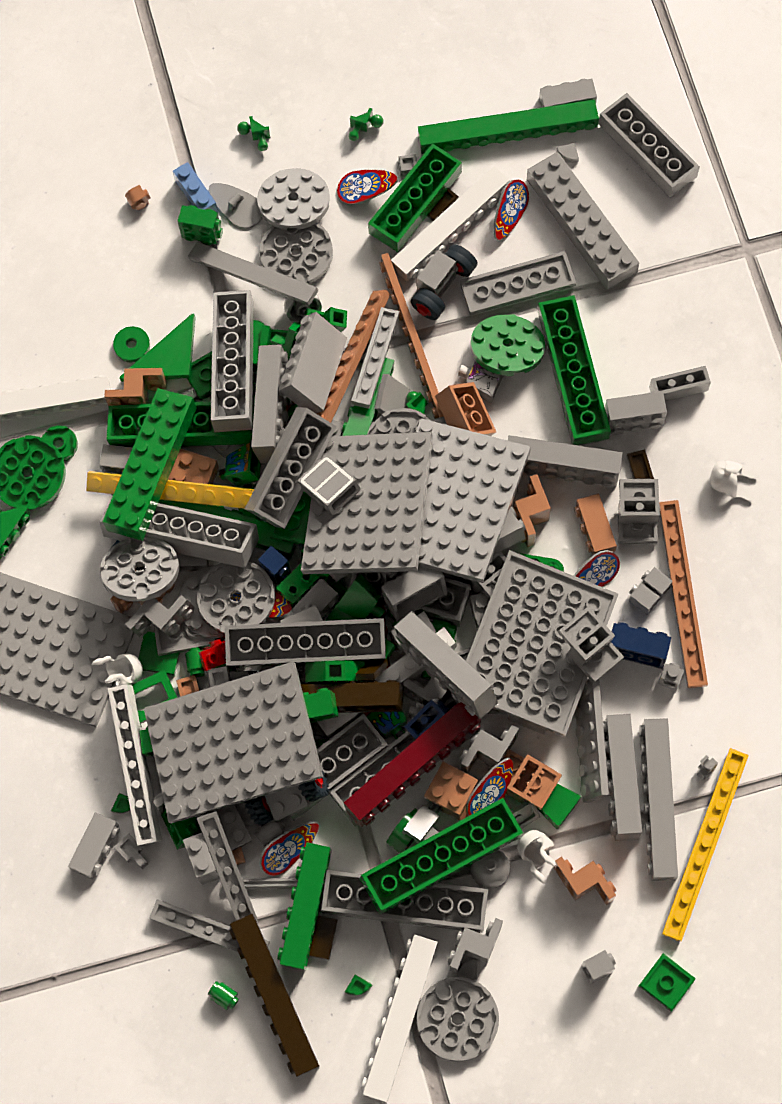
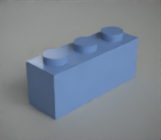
(193, 188)

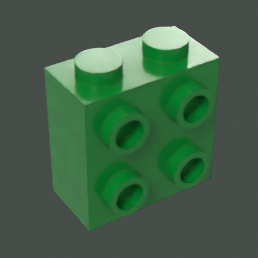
(199, 225)

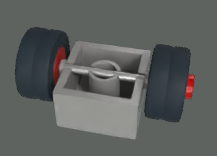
(438, 276)

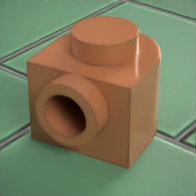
(137, 197)

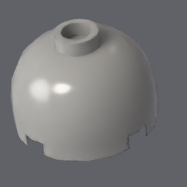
(296, 310)
(491, 870)

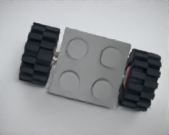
(286, 801)

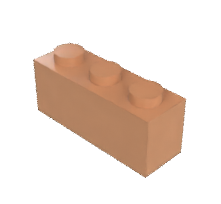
(595, 524)

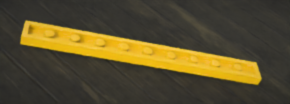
(179, 491)
(705, 845)

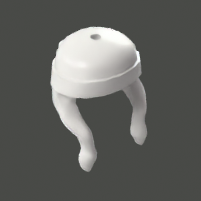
(725, 480)
(123, 669)
(535, 848)

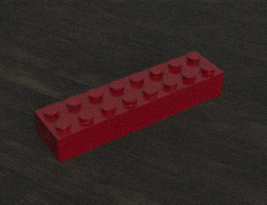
(411, 764)

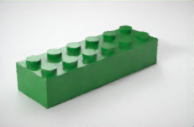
(415, 197)
(305, 907)

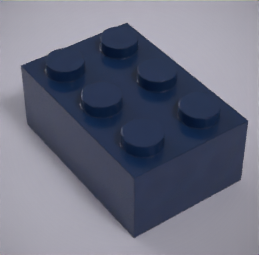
(641, 645)

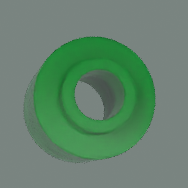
(438, 624)
(194, 663)
(223, 995)

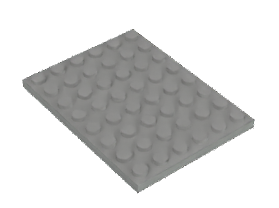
(467, 498)
(385, 519)
(521, 644)
(51, 647)
(232, 742)

